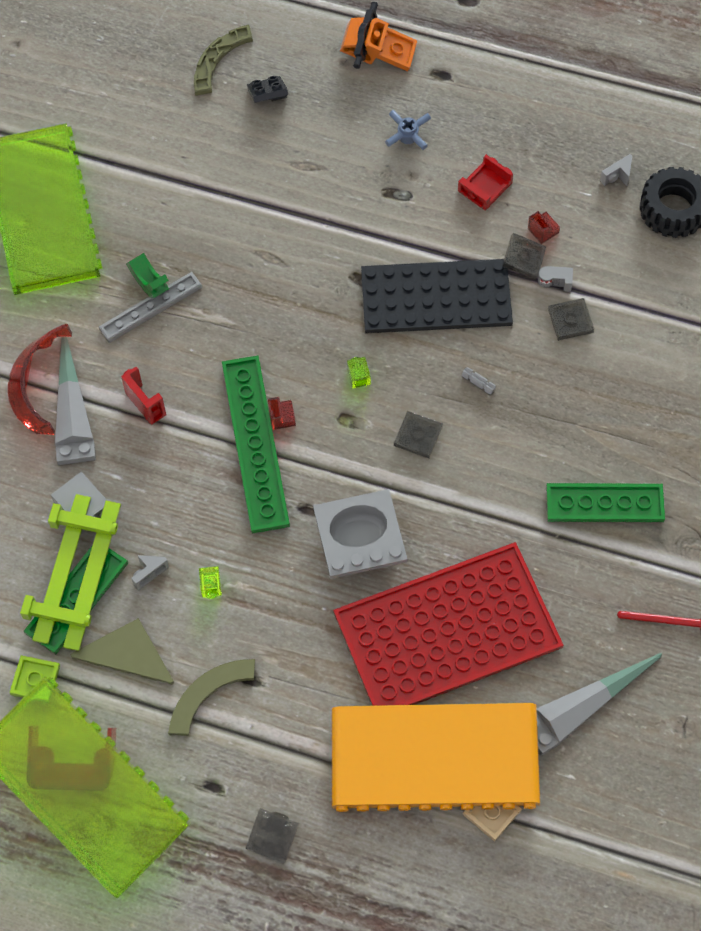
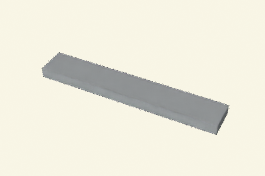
(150, 307)

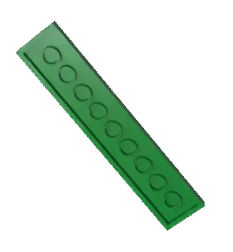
(255, 444)

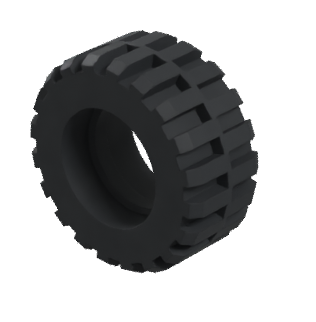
(667, 220)

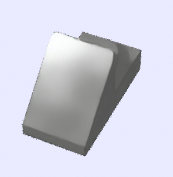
(619, 169)
(152, 566)

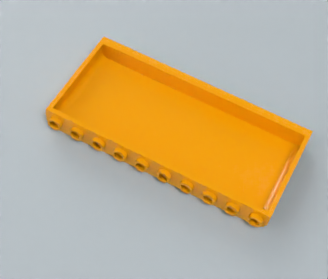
(435, 756)

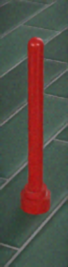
(659, 619)

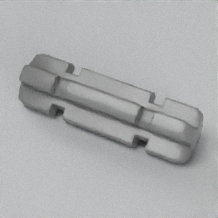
(478, 380)

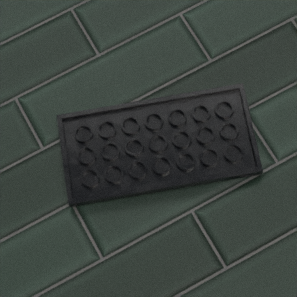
(436, 296)

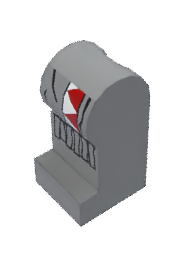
(556, 276)

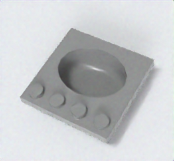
(360, 534)

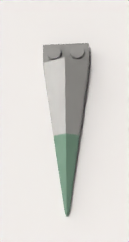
(73, 432)
(569, 712)

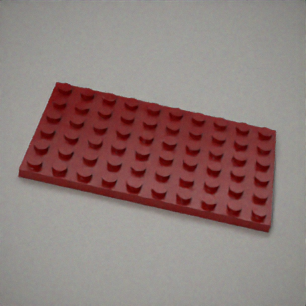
(448, 628)

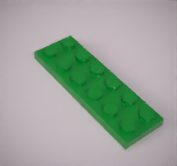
(605, 502)
(112, 568)

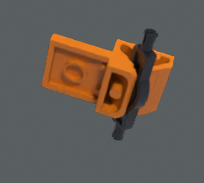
(372, 39)

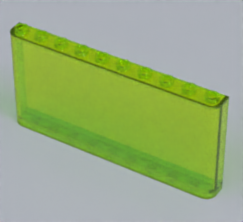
(44, 211)
(85, 788)

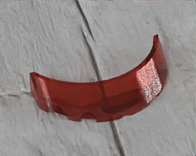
(19, 378)

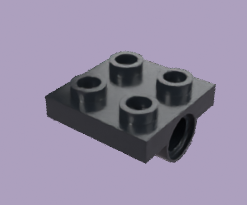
(271, 88)

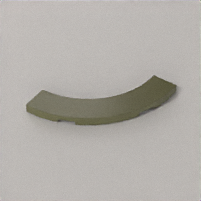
(213, 55)
(204, 687)

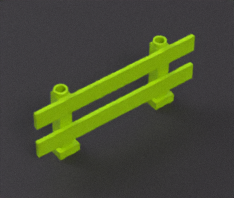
(49, 610)

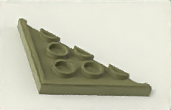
(126, 651)

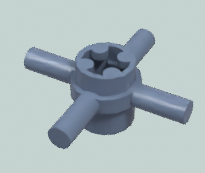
(408, 130)

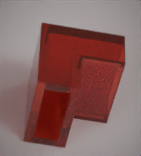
(542, 226)
(281, 413)

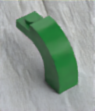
(147, 277)

